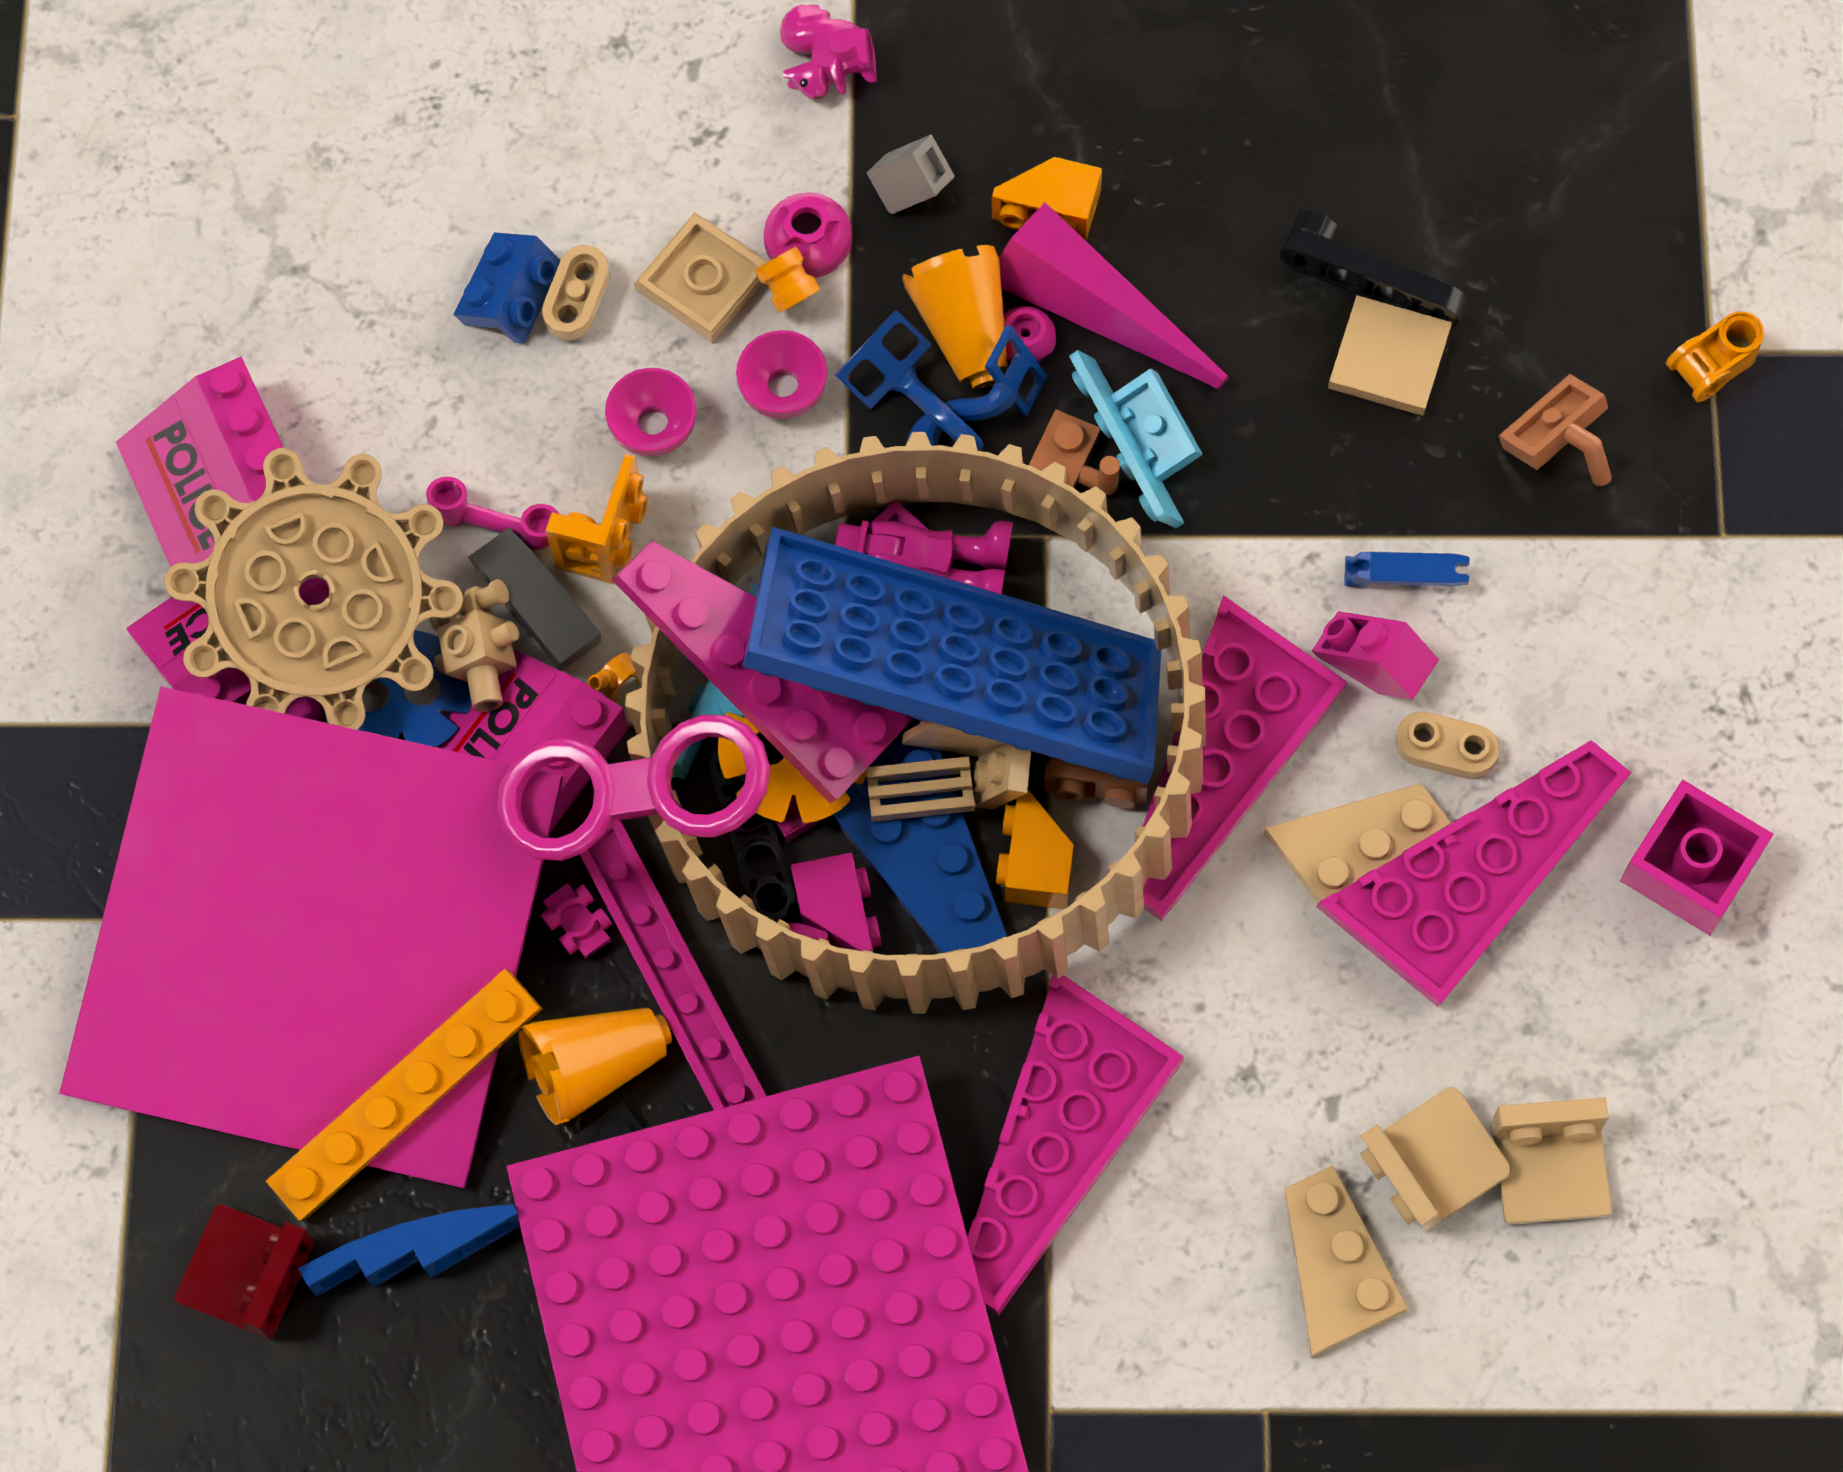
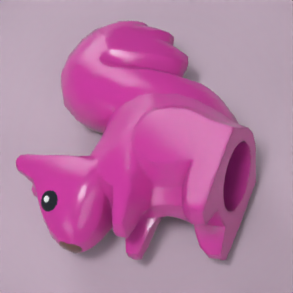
(835, 49)

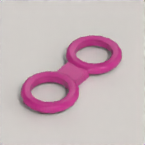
(633, 788)

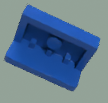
(509, 285)

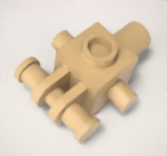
(478, 644)

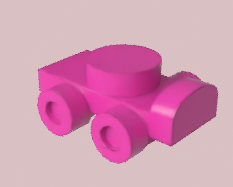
(581, 928)

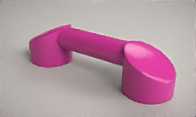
(450, 499)

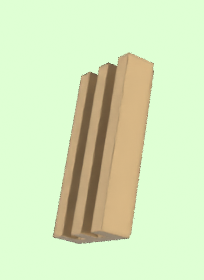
(920, 770)

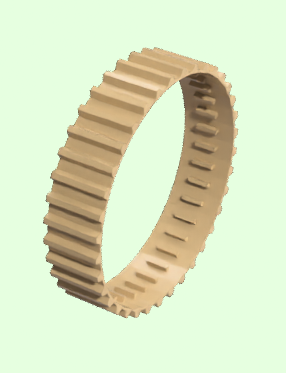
(973, 478)

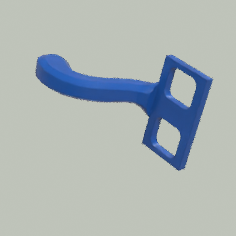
(901, 377)
(1003, 393)

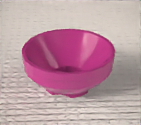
(821, 250)
(776, 355)
(647, 392)

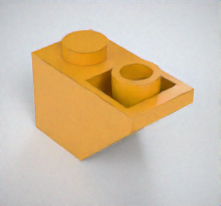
(1064, 185)
(1039, 857)

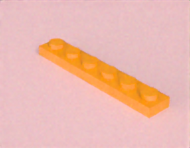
(404, 1095)

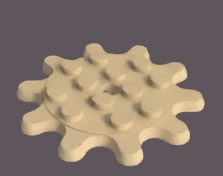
(303, 534)

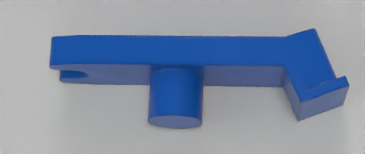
(1405, 569)

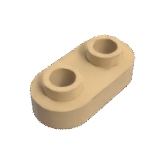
(574, 295)
(1446, 748)

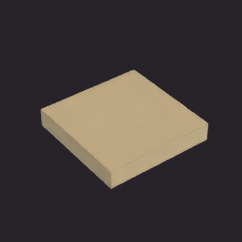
(702, 277)
(1389, 355)

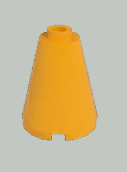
(962, 309)
(590, 1056)

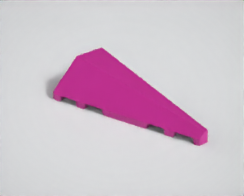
(1067, 276)

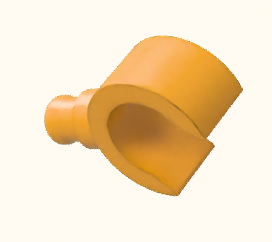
(613, 676)

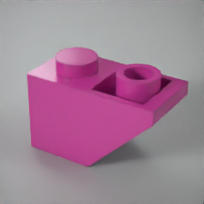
(1377, 653)
(831, 900)

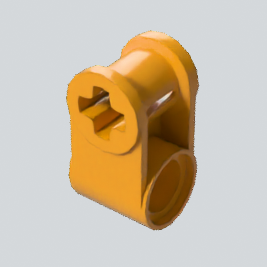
(1712, 360)

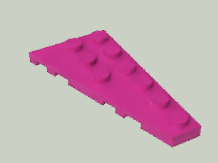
(709, 621)
(1459, 888)

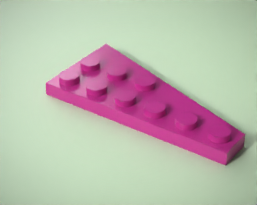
(1259, 711)
(1069, 1116)

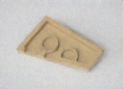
(1350, 840)
(1337, 1264)

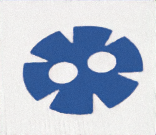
(420, 722)

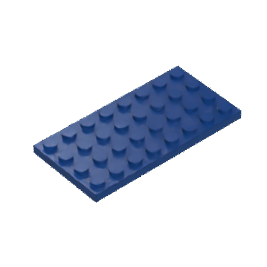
(956, 655)

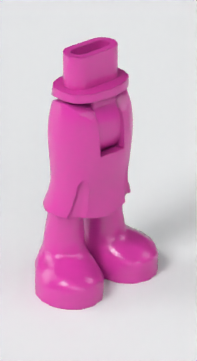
(934, 550)

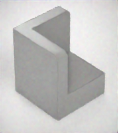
(910, 174)

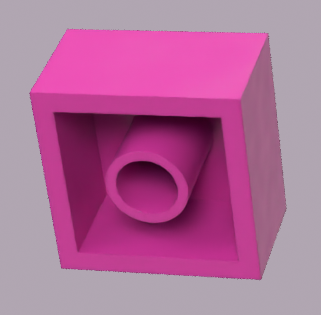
(1696, 857)

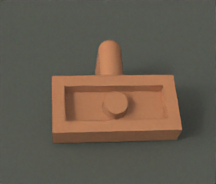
(1561, 420)
(1071, 444)

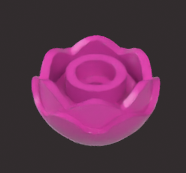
(1039, 325)

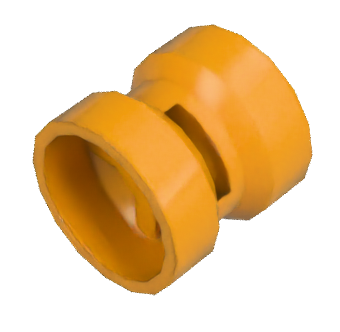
(787, 279)

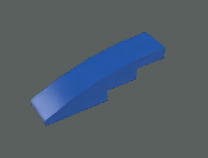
(432, 1240)

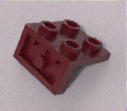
(245, 1270)

